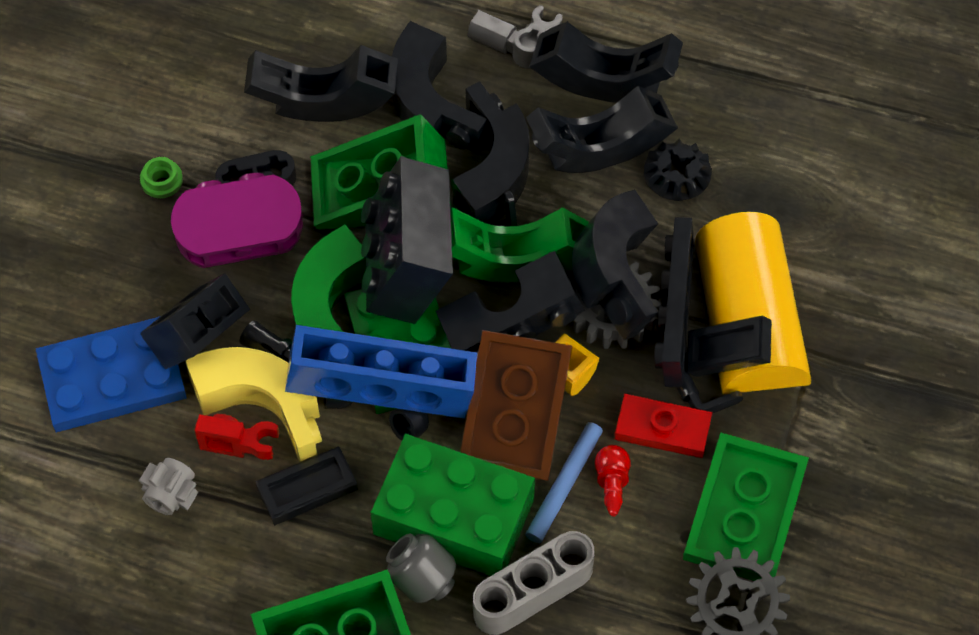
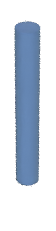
(564, 482)

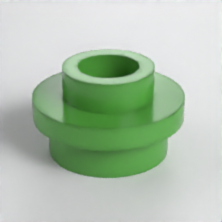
(161, 168)

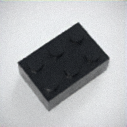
(407, 240)

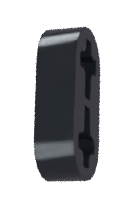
(258, 163)

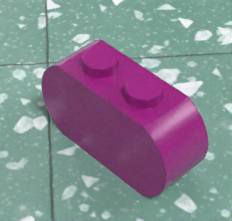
(237, 220)

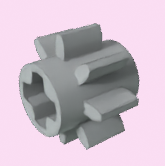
(168, 486)

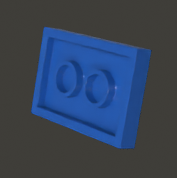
(105, 377)

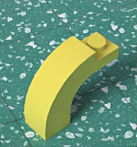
(256, 378)

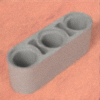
(542, 563)

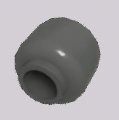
(421, 567)

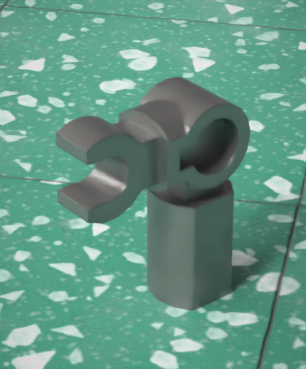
(505, 37)

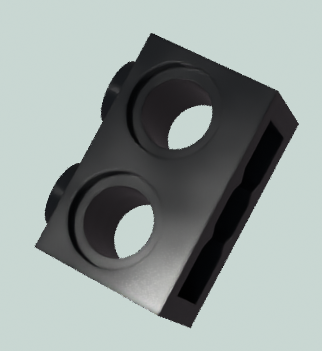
(195, 321)

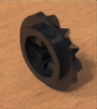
(673, 184)

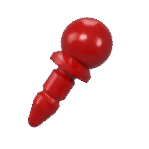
(612, 474)

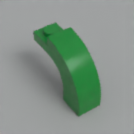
(497, 251)
(324, 276)

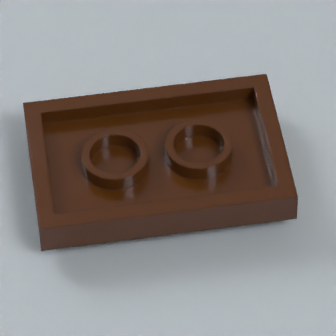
(516, 402)

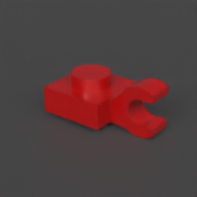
(229, 437)

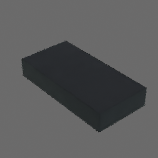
(729, 346)
(306, 485)

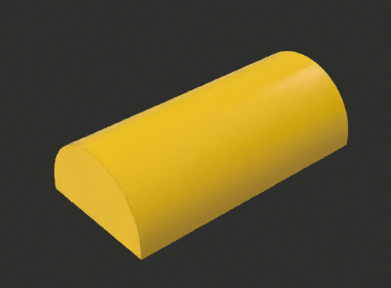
(749, 277)

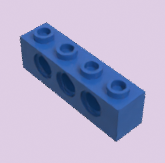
(381, 371)

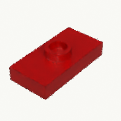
(663, 425)

